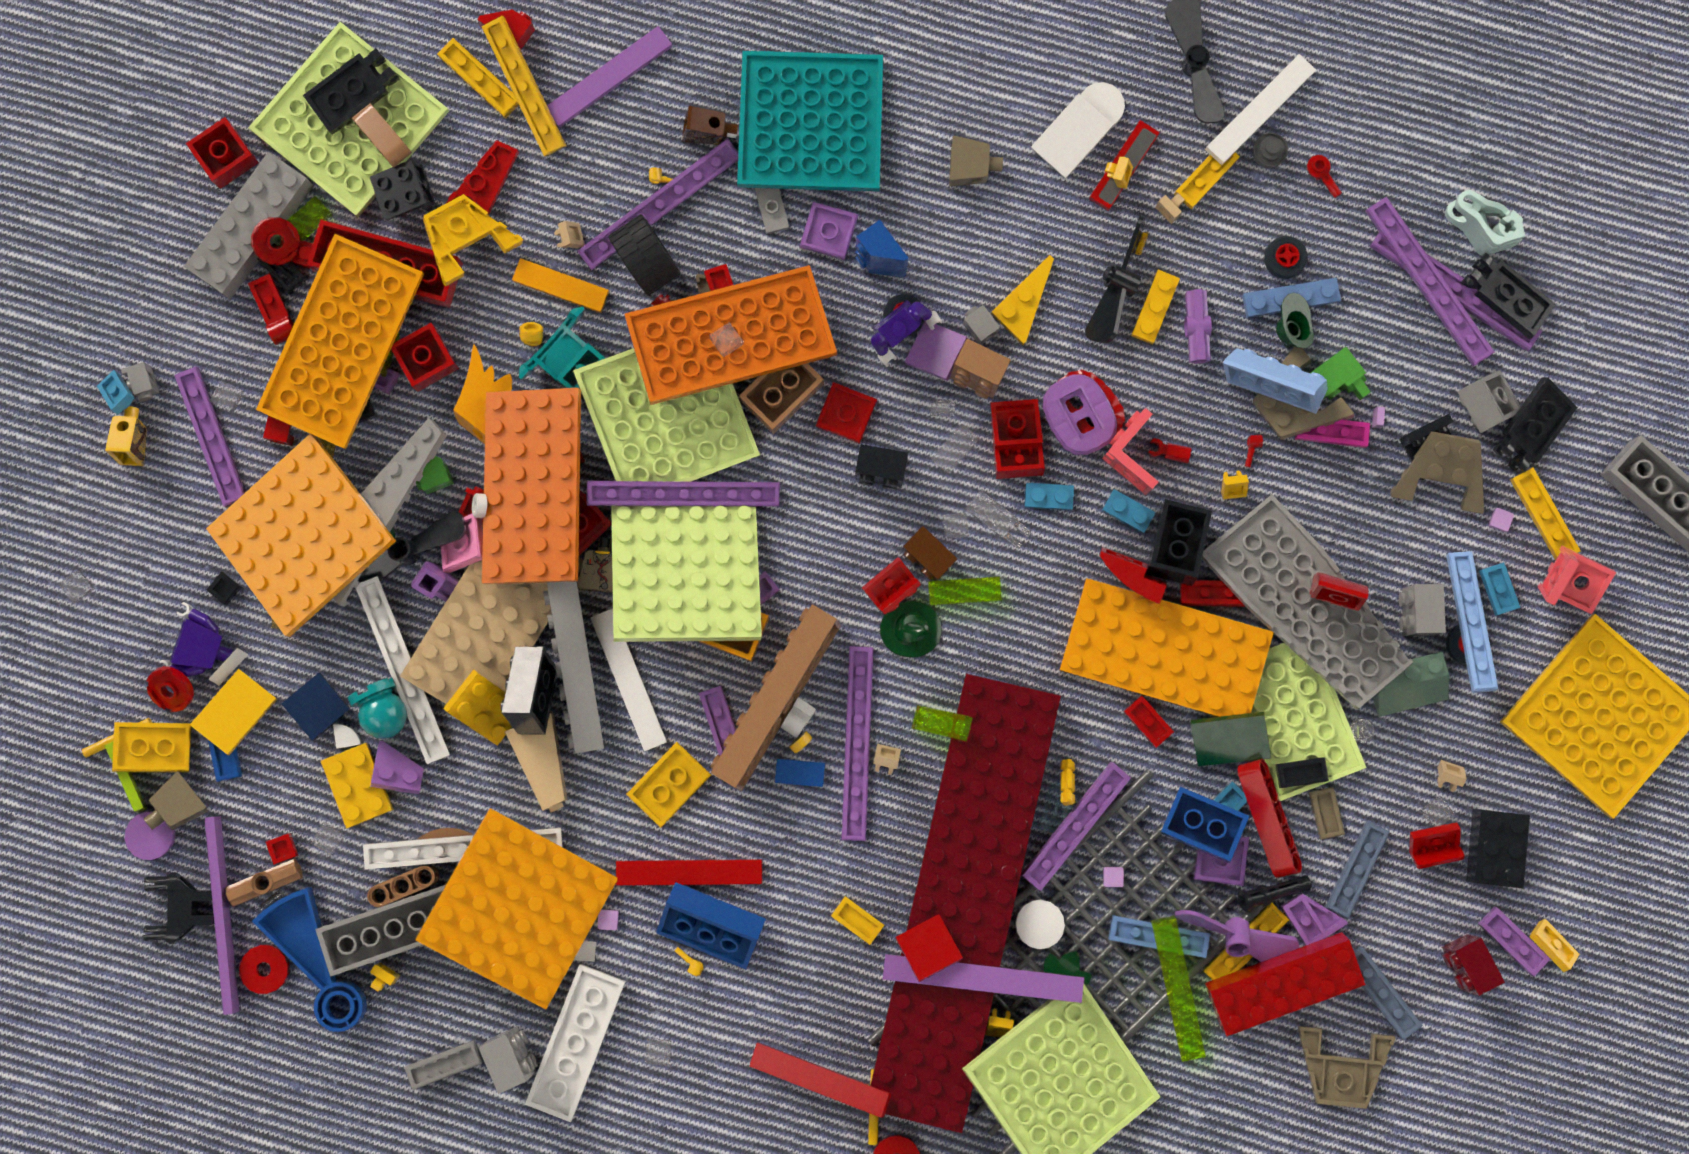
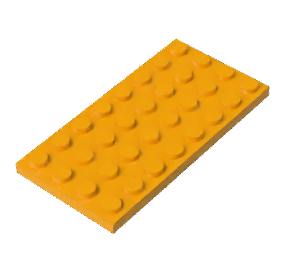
(340, 341)
(1166, 651)

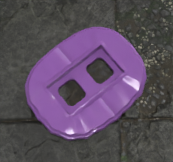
(1064, 423)

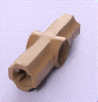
(250, 887)

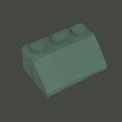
(1418, 685)

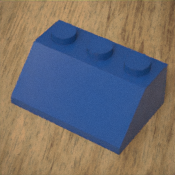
(880, 252)

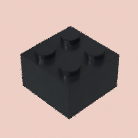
(881, 467)

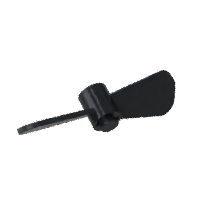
(1186, 25)
(1119, 282)
(442, 532)

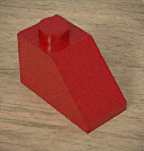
(519, 24)

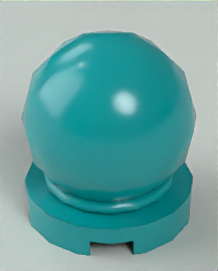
(380, 710)

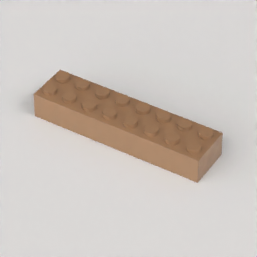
(776, 697)

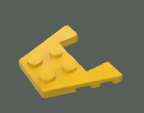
(459, 226)

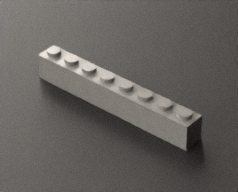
(573, 666)

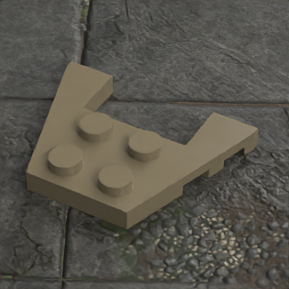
(1291, 420)
(1449, 461)
(1342, 1078)

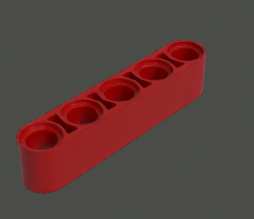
(1269, 818)

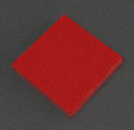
(846, 413)
(929, 948)

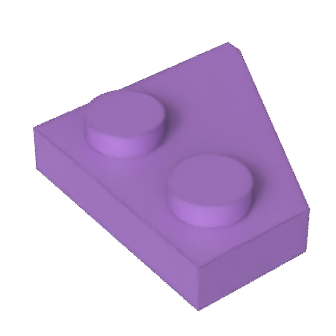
(395, 771)
(1311, 919)

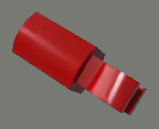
(1171, 451)

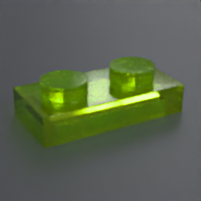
(308, 217)

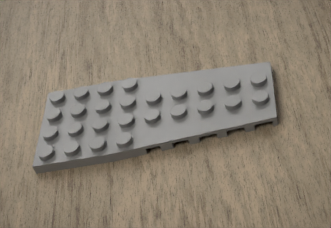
(1271, 568)

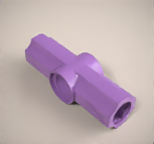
(1197, 326)

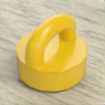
(531, 333)

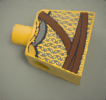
(127, 438)

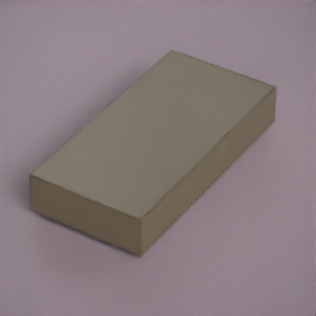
(1326, 813)

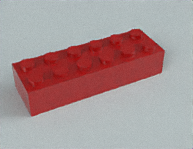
(423, 259)
(1285, 984)

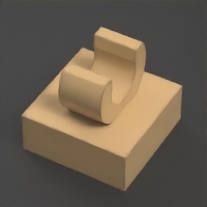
(1170, 208)
(570, 235)
(886, 757)
(1451, 773)

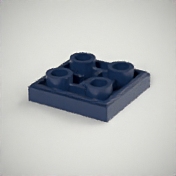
(316, 706)

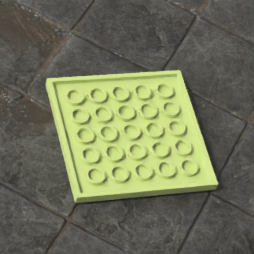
(348, 158)
(666, 439)
(685, 573)
(1061, 1079)

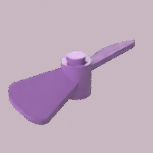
(1241, 939)

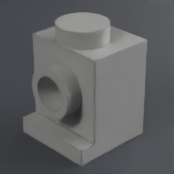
(141, 381)

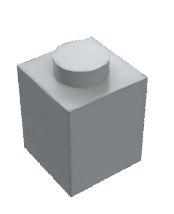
(980, 324)

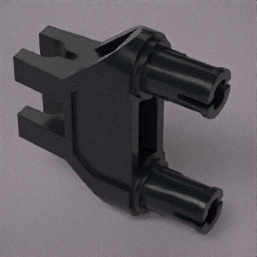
(181, 907)

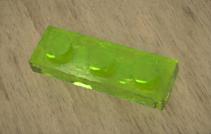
(964, 591)
(941, 723)

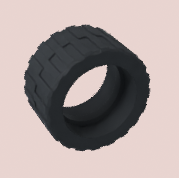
(644, 255)

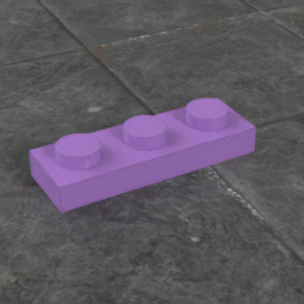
(1514, 941)

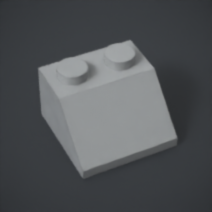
(1489, 401)

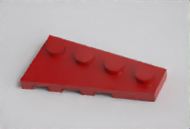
(488, 177)

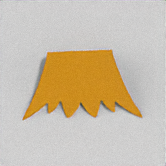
(471, 405)

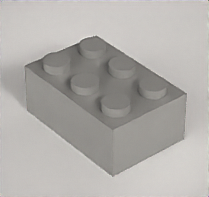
(508, 1059)

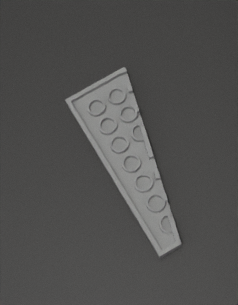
(396, 480)

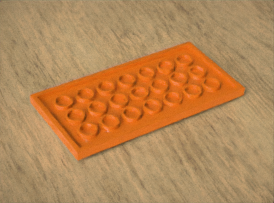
(774, 316)
(532, 486)

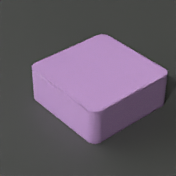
(1378, 417)
(1501, 519)
(1113, 877)
(608, 919)

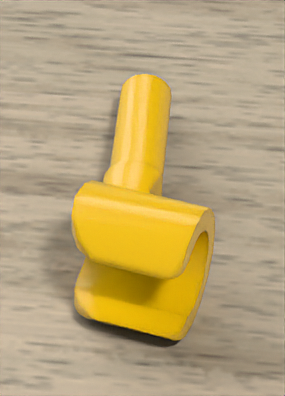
(656, 177)
(695, 966)

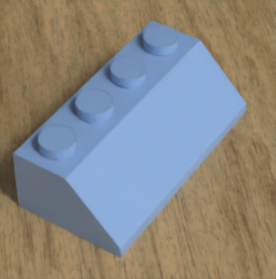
(1275, 379)

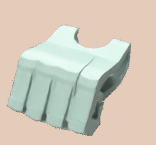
(1474, 224)

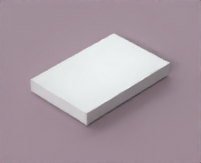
(1072, 136)

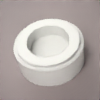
(479, 505)

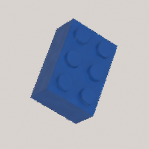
(1205, 824)

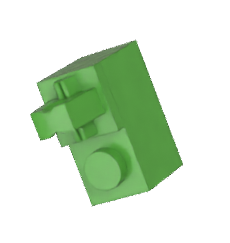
(1344, 373)

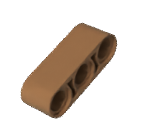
(381, 135)
(392, 890)

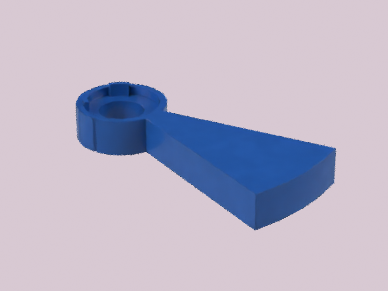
(291, 927)

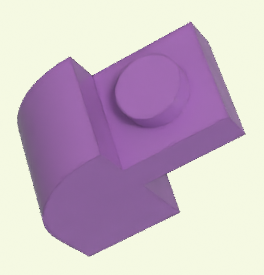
(434, 582)

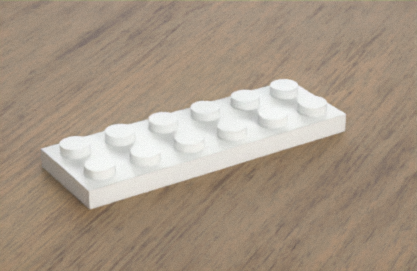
(575, 1043)

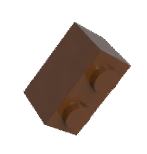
(928, 554)

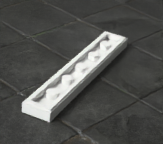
(1260, 109)
(629, 683)

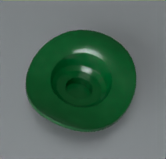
(911, 629)

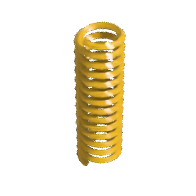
(1140, 246)

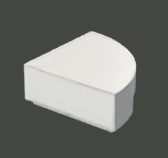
(345, 736)

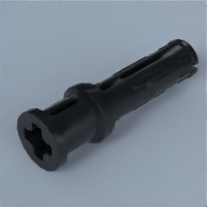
(1265, 895)

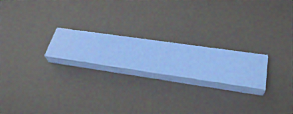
(1472, 622)

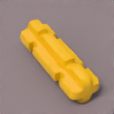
(1067, 782)

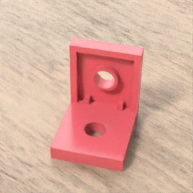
(1122, 462)
(1563, 573)

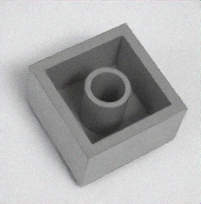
(1422, 610)

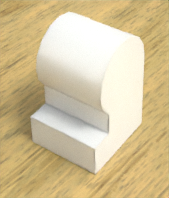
(798, 717)

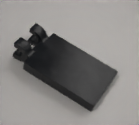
(350, 90)
(1509, 295)
(1535, 425)

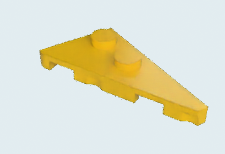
(1020, 306)

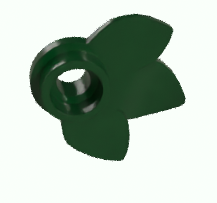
(1066, 965)

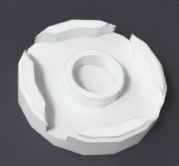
(1106, 100)
(1039, 924)

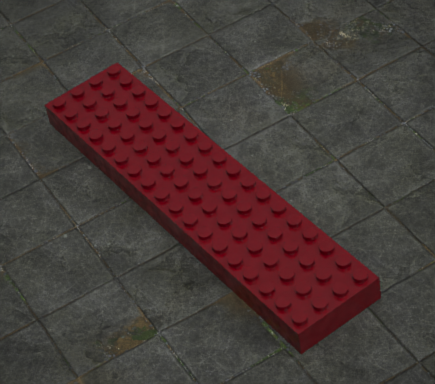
(972, 883)

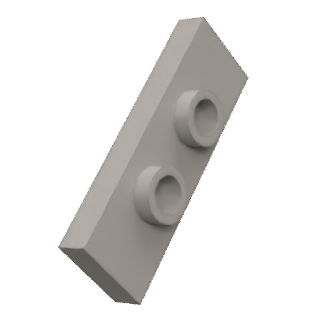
(772, 210)
(443, 1064)

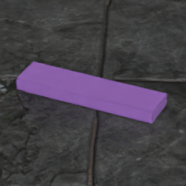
(718, 715)

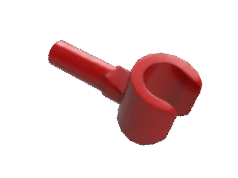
(1253, 442)

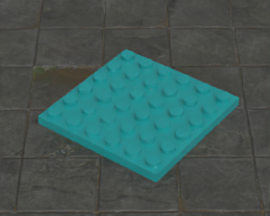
(810, 121)

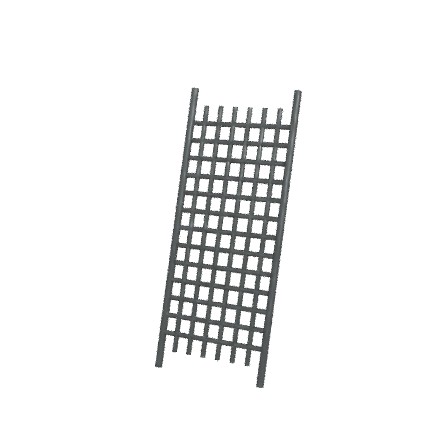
(1029, 890)

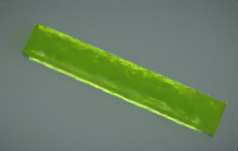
(1178, 988)

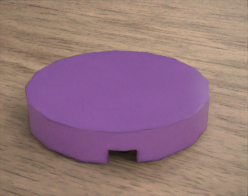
(148, 843)

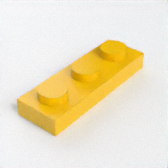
(1204, 179)
(1155, 307)

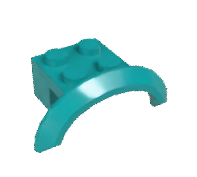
(563, 353)

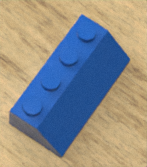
(710, 925)

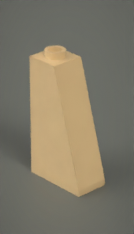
(542, 764)

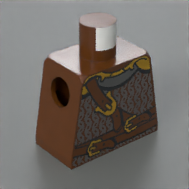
(706, 126)

